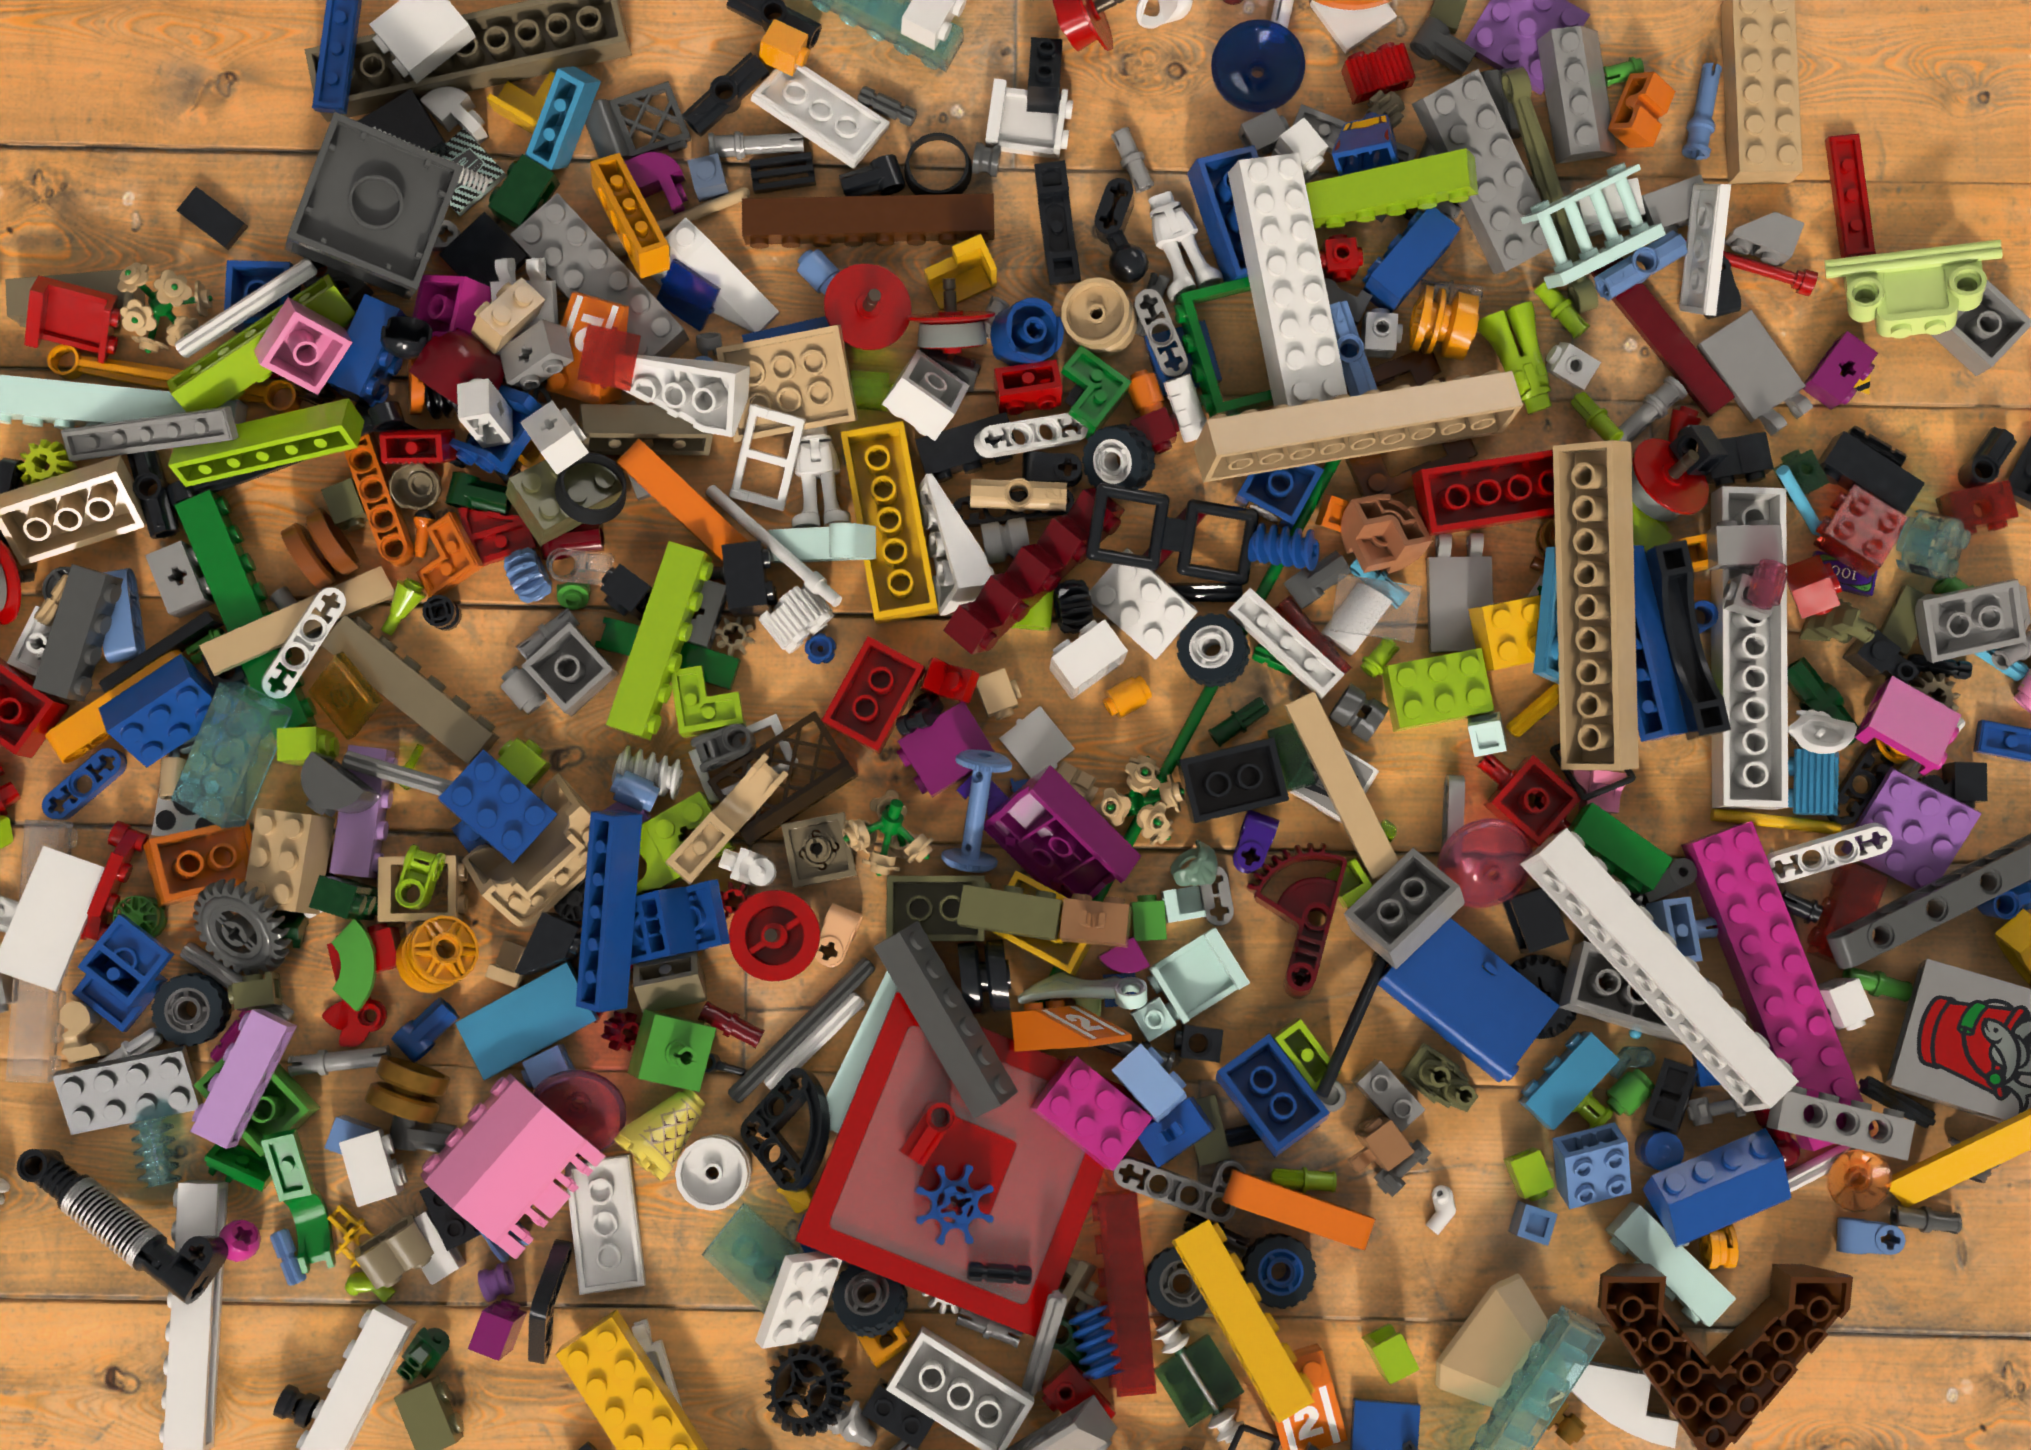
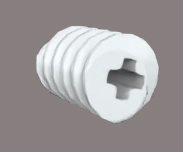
(664, 776)

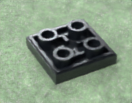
(477, 248)

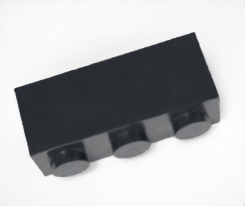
(955, 449)
(1852, 462)

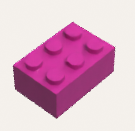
(1091, 1112)

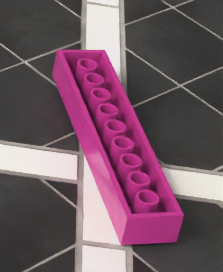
(1771, 964)

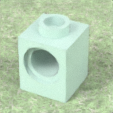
(1487, 734)
(1153, 1019)

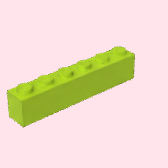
(1393, 189)
(234, 365)
(272, 443)
(660, 641)

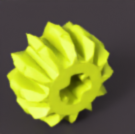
(39, 457)

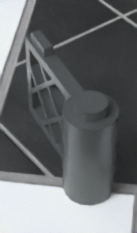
(609, 128)

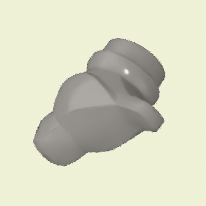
(854, 1426)

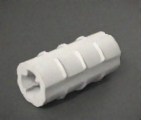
(1186, 406)

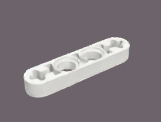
(1032, 435)
(299, 639)
(1828, 858)

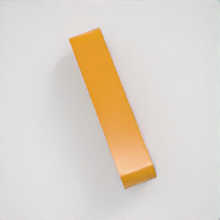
(86, 728)

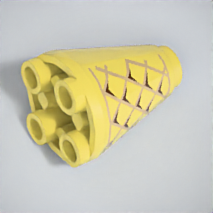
(662, 1132)

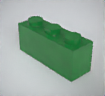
(1621, 849)

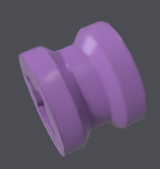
(496, 1282)

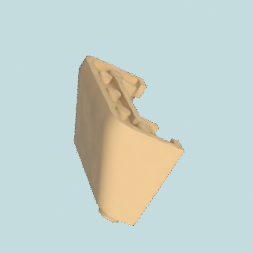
(545, 868)

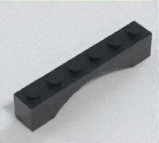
(1674, 591)

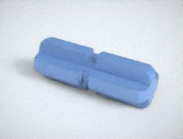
(285, 1249)

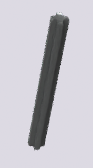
(801, 1030)

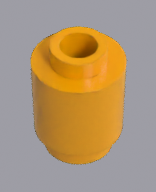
(1127, 696)

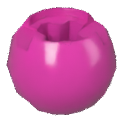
(241, 1239)

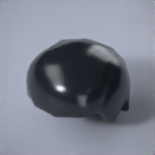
(405, 336)

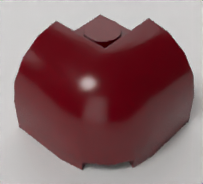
(456, 360)

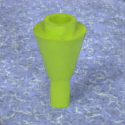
(405, 599)

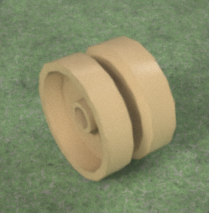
(1100, 299)

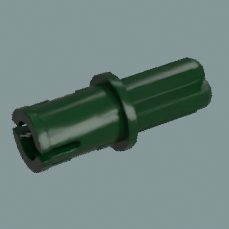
(1239, 721)

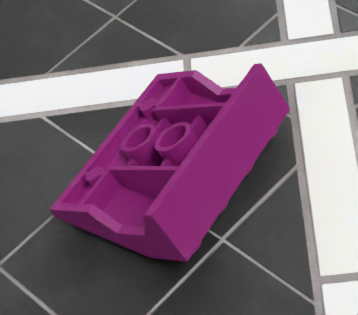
(1060, 837)

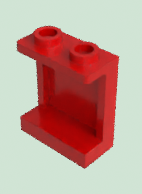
(72, 317)

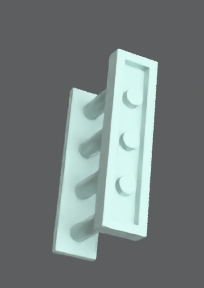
(1615, 245)

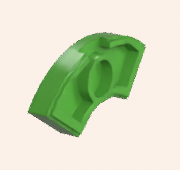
(357, 964)

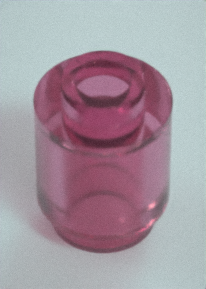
(1767, 584)

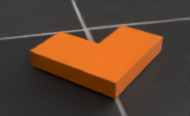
(456, 559)

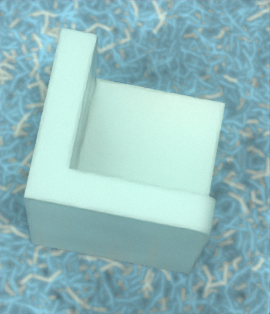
(1183, 904)

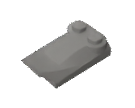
(1972, 620)

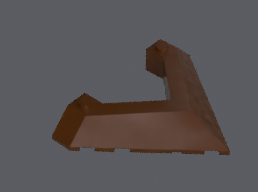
(1739, 1378)

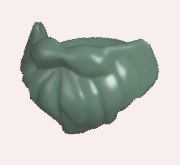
(1200, 870)

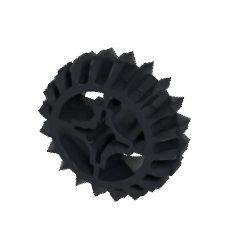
(795, 1370)

